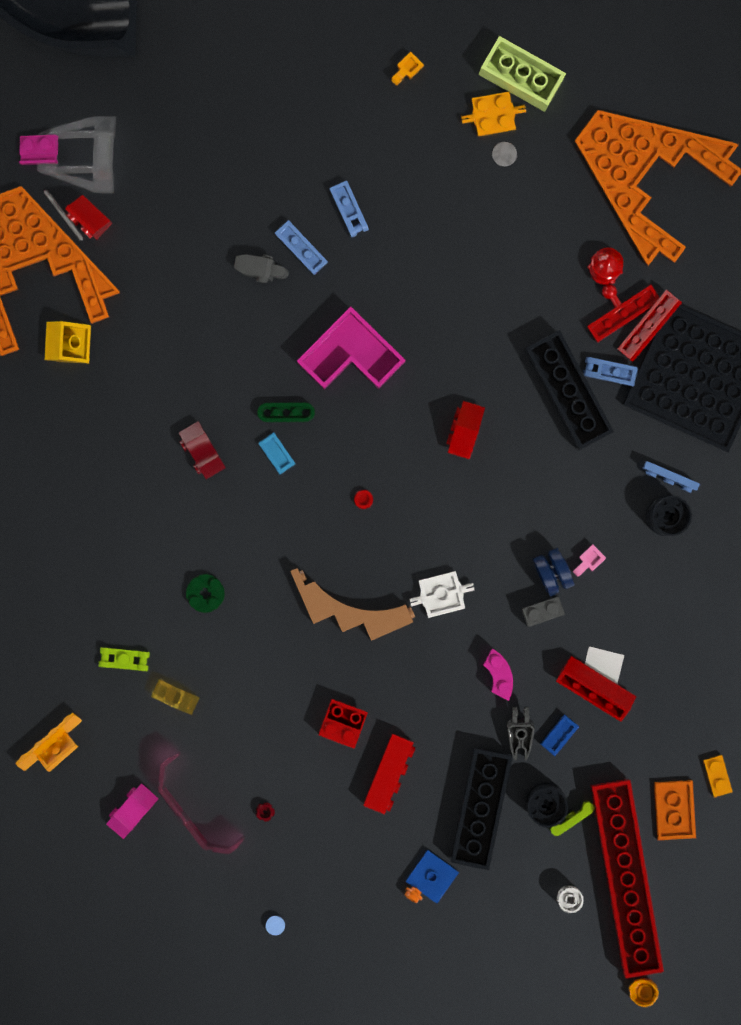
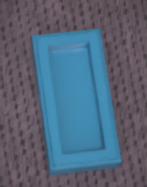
(276, 453)

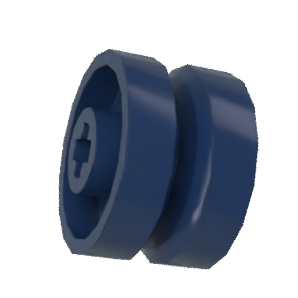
(552, 572)

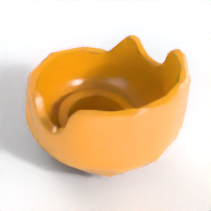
(644, 992)

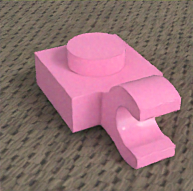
(590, 559)

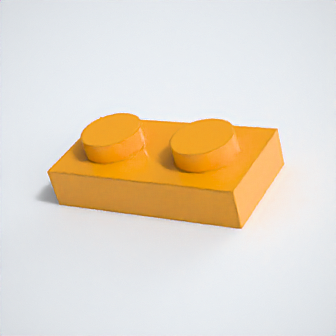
(717, 776)

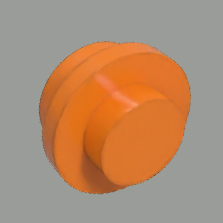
(413, 894)

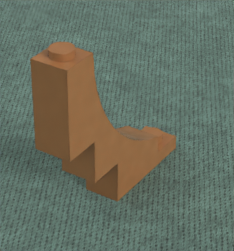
(322, 606)

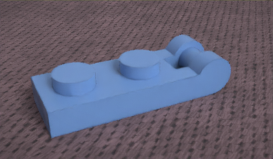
(348, 208)
(611, 371)

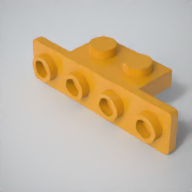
(52, 747)

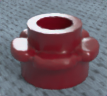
(270, 812)

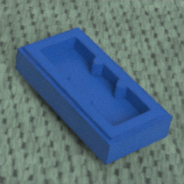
(559, 735)

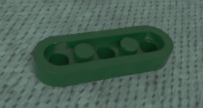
(278, 408)

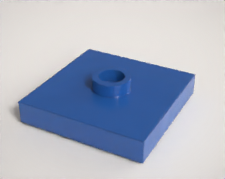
(432, 876)

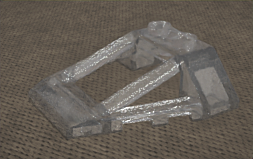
(102, 154)

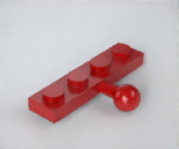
(623, 312)

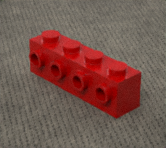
(596, 689)
(388, 774)

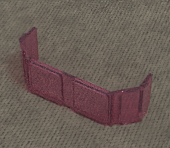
(187, 821)

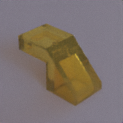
(175, 697)

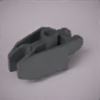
(261, 268)
(520, 732)

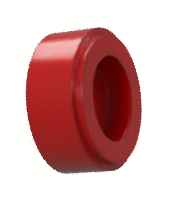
(363, 499)

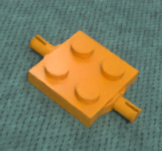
(493, 114)

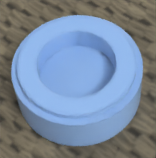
(275, 925)

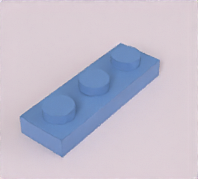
(301, 247)
(670, 477)

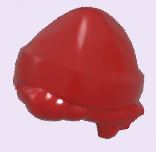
(606, 266)

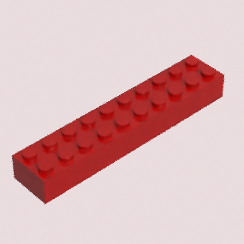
(627, 878)

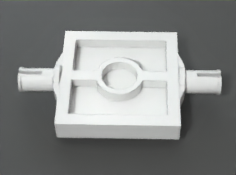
(441, 594)

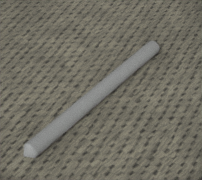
(62, 213)

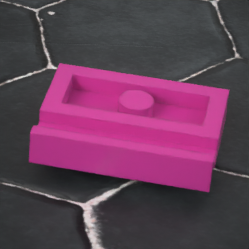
(38, 149)

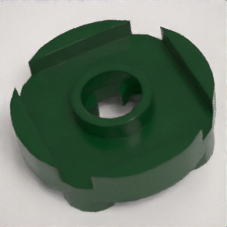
(196, 600)

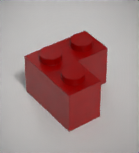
(465, 429)

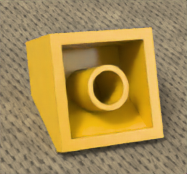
(67, 342)

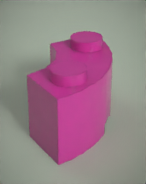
(500, 673)
(132, 811)

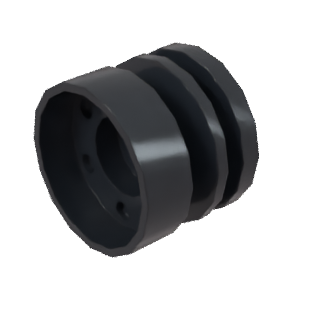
(678, 521)
(544, 815)

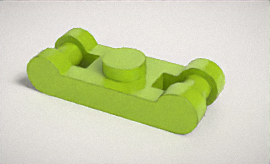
(124, 659)
(573, 818)

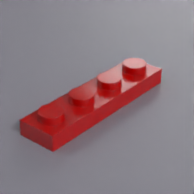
(649, 325)

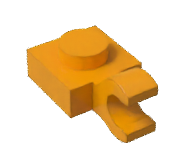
(409, 67)

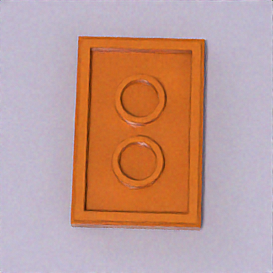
(675, 810)

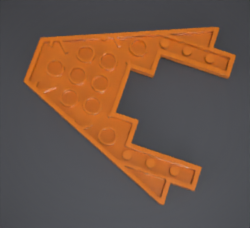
(621, 154)
(31, 237)

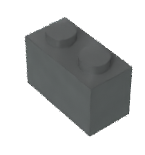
(543, 611)

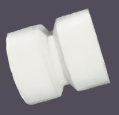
(570, 898)

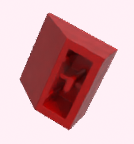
(92, 220)
(343, 723)

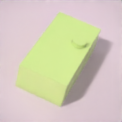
(522, 73)

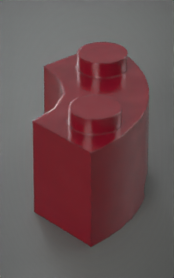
(202, 450)

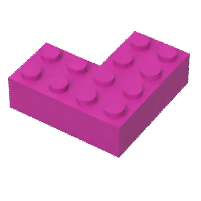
(351, 342)

